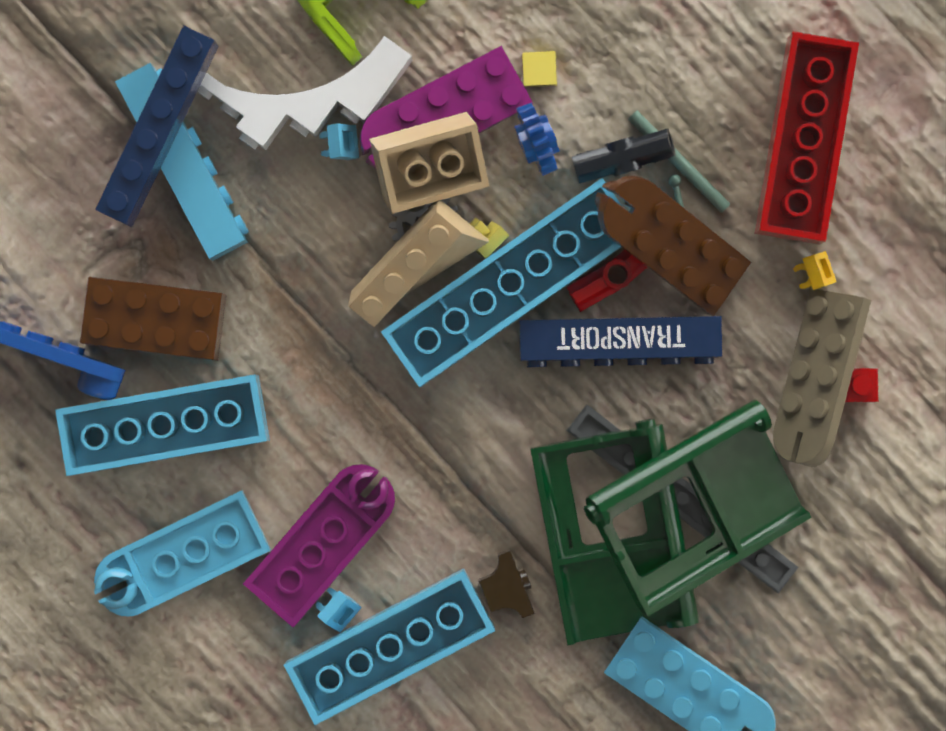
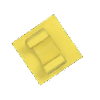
(493, 232)

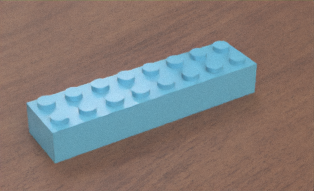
(502, 288)

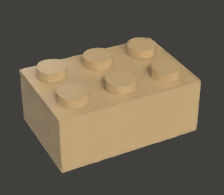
(429, 162)

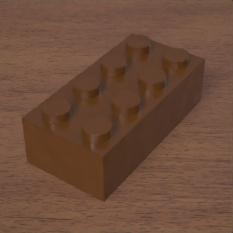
(153, 318)

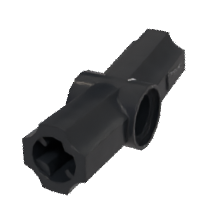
(624, 156)

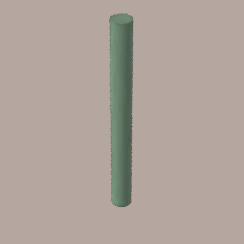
(683, 165)

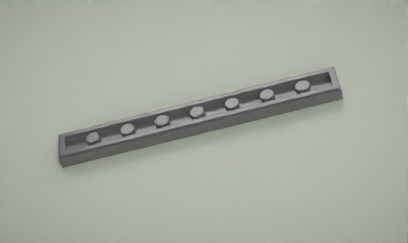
(765, 563)

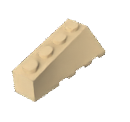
(422, 253)

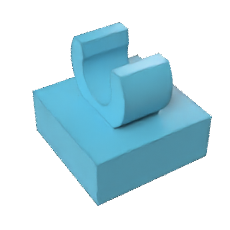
(341, 141)
(338, 611)

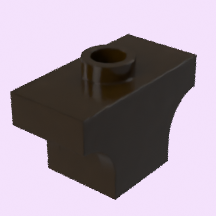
(507, 586)

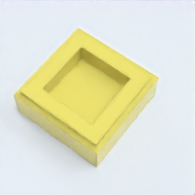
(539, 69)

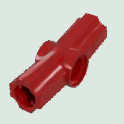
(597, 285)

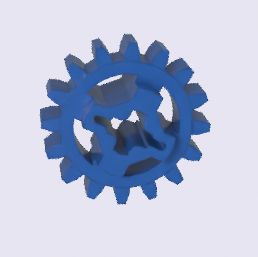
(536, 139)

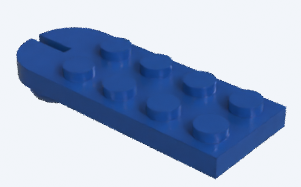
(96, 376)

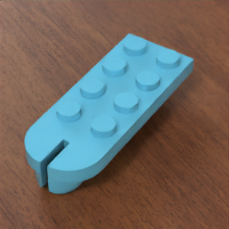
(181, 556)
(686, 684)

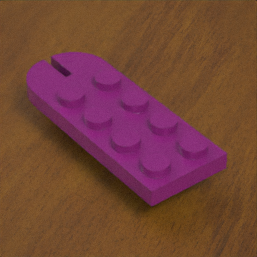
(482, 88)
(322, 542)

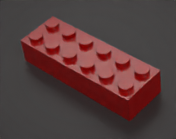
(806, 138)

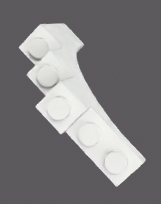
(357, 92)

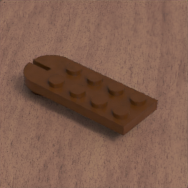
(670, 241)

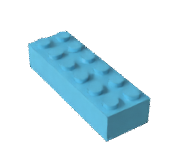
(162, 425)
(389, 646)

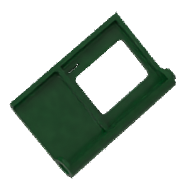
(737, 487)
(586, 577)

